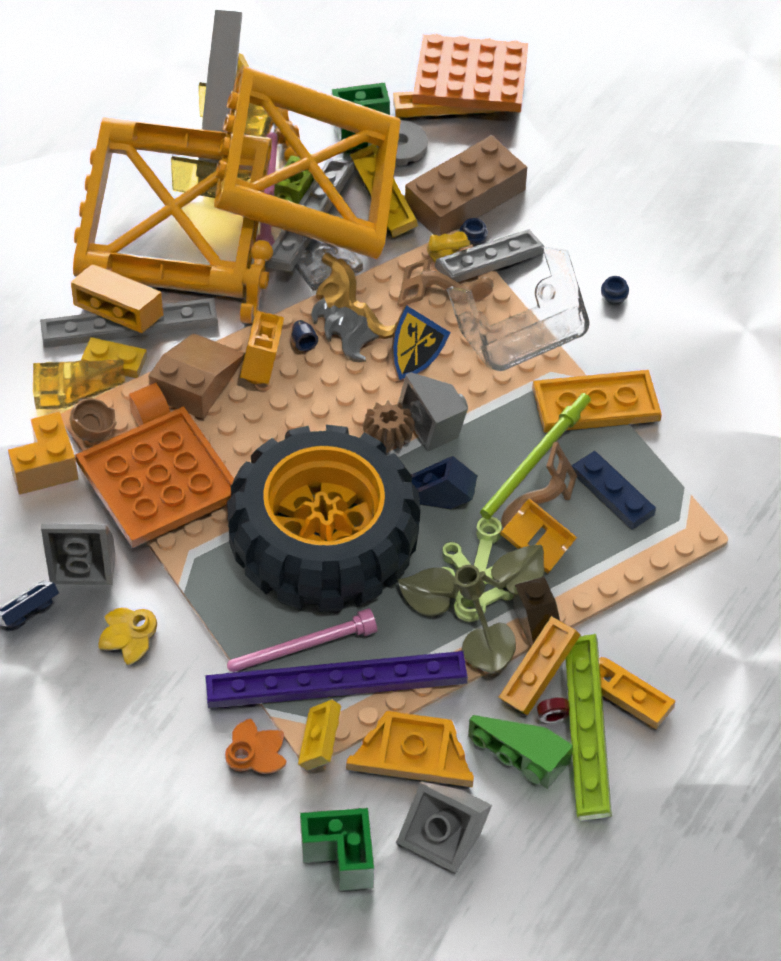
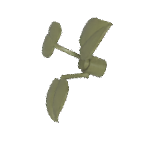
(432, 588)

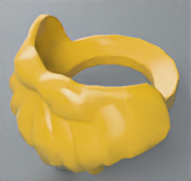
(446, 244)

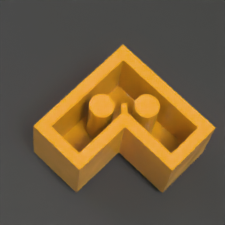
(45, 461)

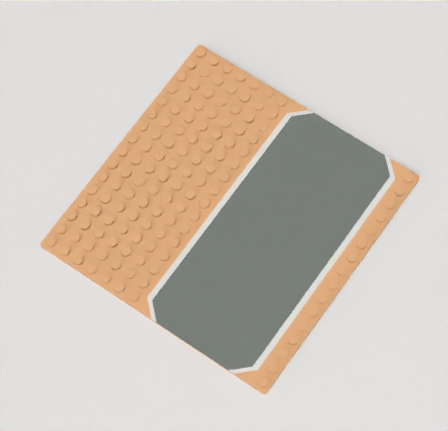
(497, 435)

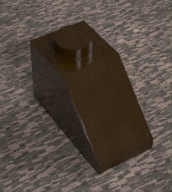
(534, 606)

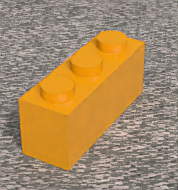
(117, 298)

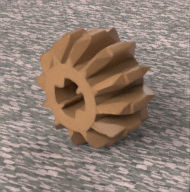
(389, 424)

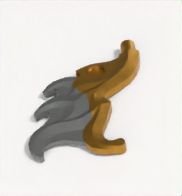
(343, 313)

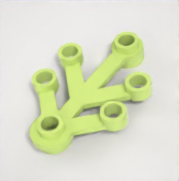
(493, 526)

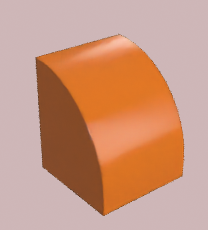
(148, 404)

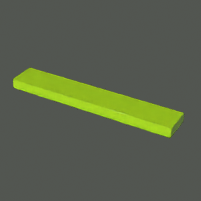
(588, 730)

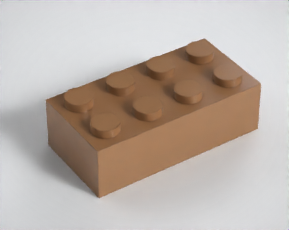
(466, 186)

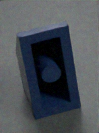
(445, 484)

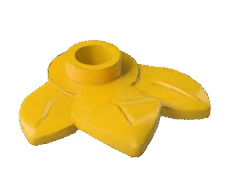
(126, 635)

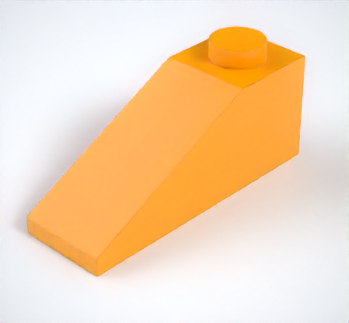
(262, 348)

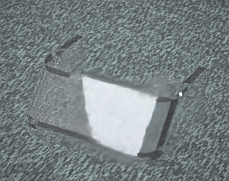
(550, 324)

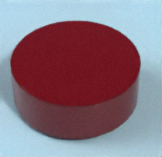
(553, 710)

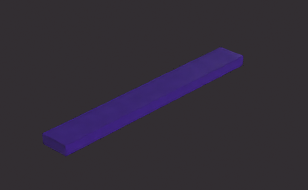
(336, 679)

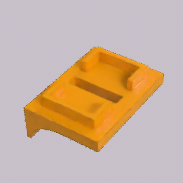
(528, 522)

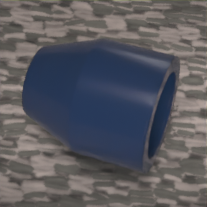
(304, 336)

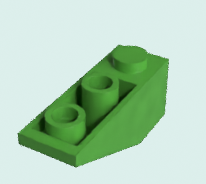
(526, 747)

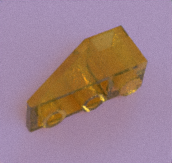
(66, 383)

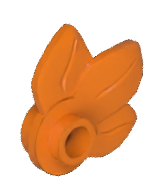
(258, 746)

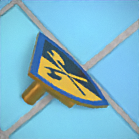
(416, 342)

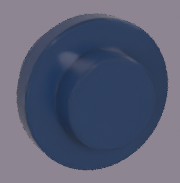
(475, 230)
(615, 289)

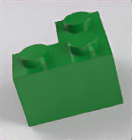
(370, 95)
(340, 837)

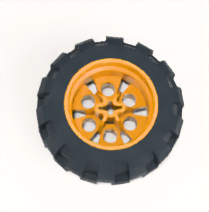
(339, 471)

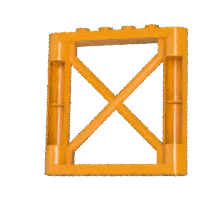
(126, 138)
(247, 200)

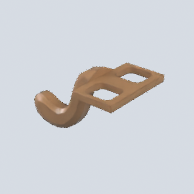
(480, 289)
(552, 490)

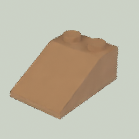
(195, 373)

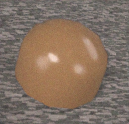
(92, 420)

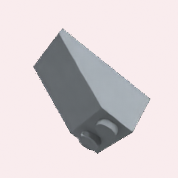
(79, 553)

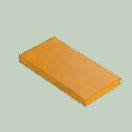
(615, 399)

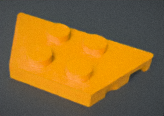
(413, 749)

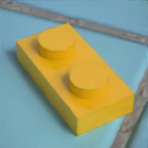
(102, 350)
(319, 735)

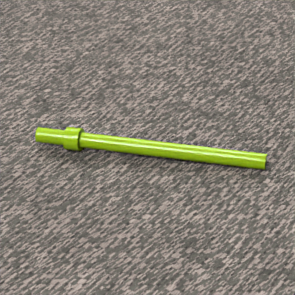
(567, 418)

